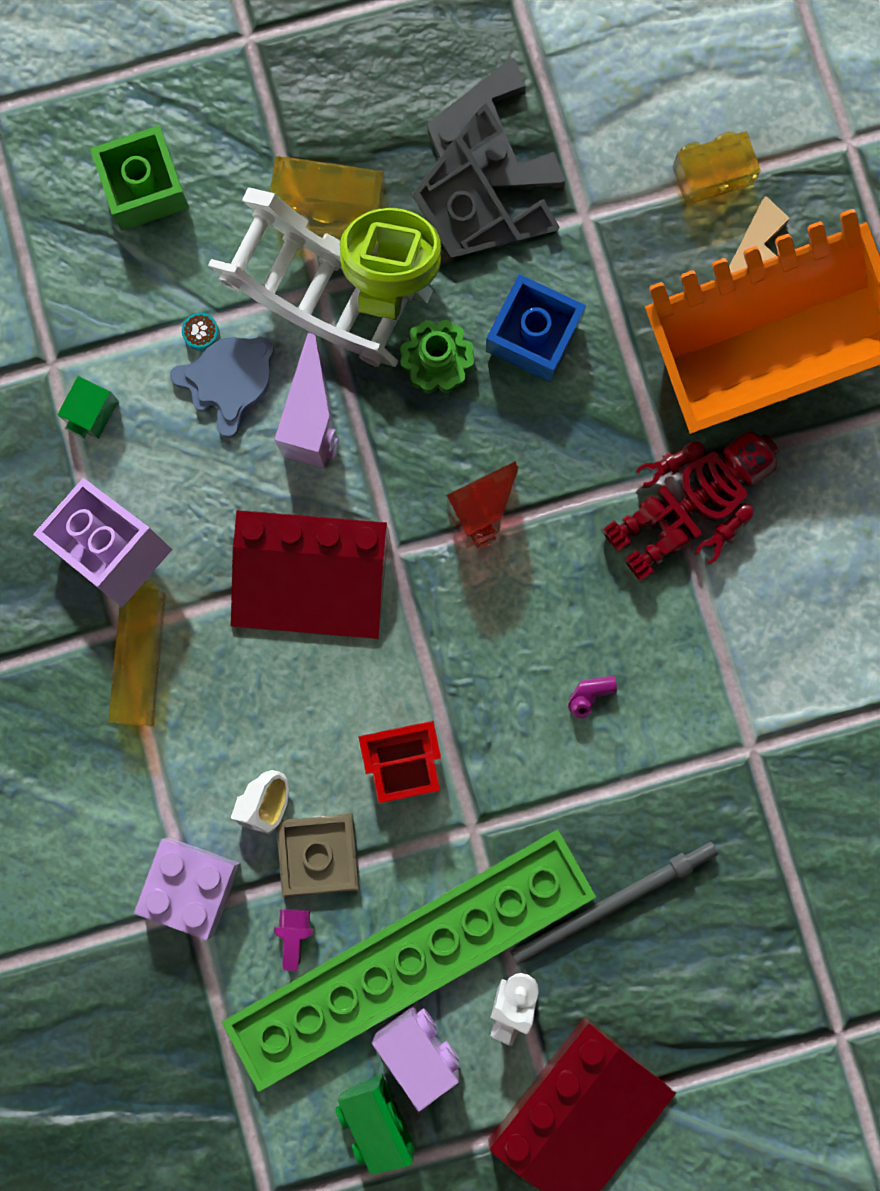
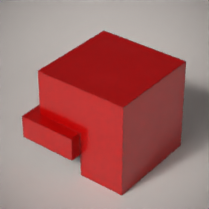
(402, 761)

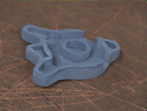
(228, 377)

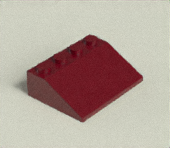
(308, 574)
(580, 1114)

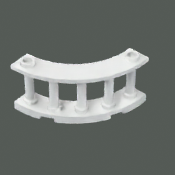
(273, 211)

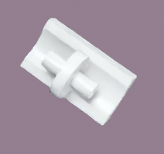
(514, 1007)

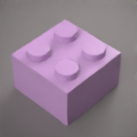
(187, 888)
(417, 1056)

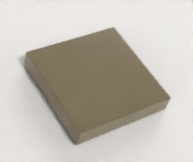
(317, 855)

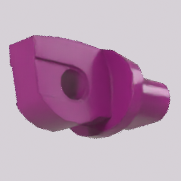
(293, 927)

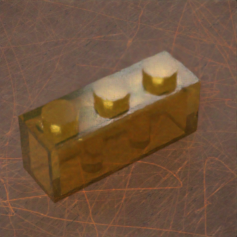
(327, 189)

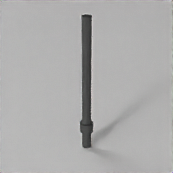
(679, 866)

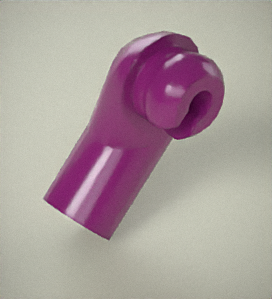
(587, 693)

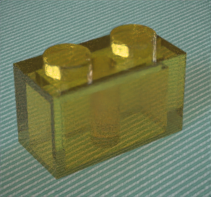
(716, 167)

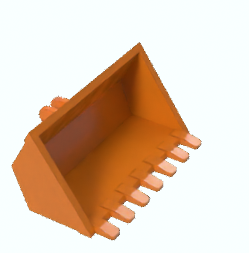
(771, 325)

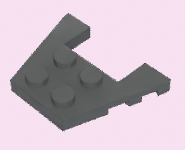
(496, 156)
(464, 205)

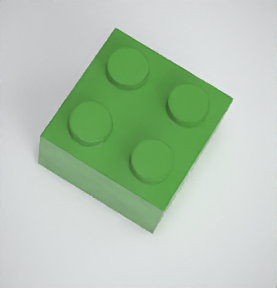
(139, 178)

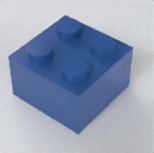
(535, 328)

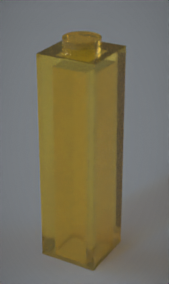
(137, 658)

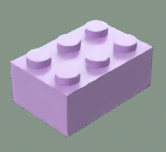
(103, 542)

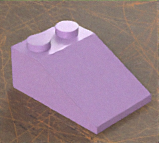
(307, 423)

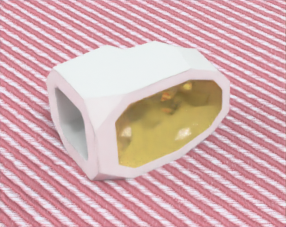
(262, 803)

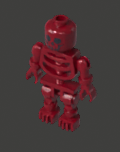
(745, 462)

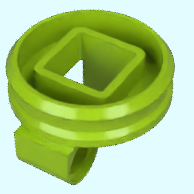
(405, 259)

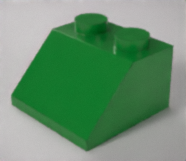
(376, 1125)

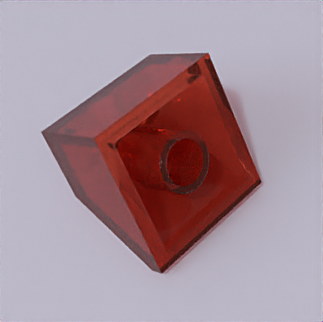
(482, 505)

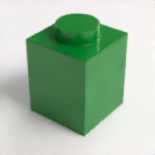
(87, 408)

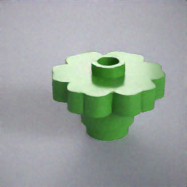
(437, 372)

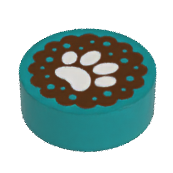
(200, 331)

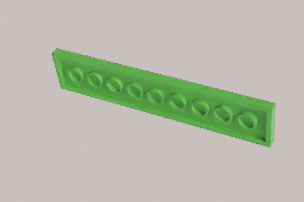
(408, 960)

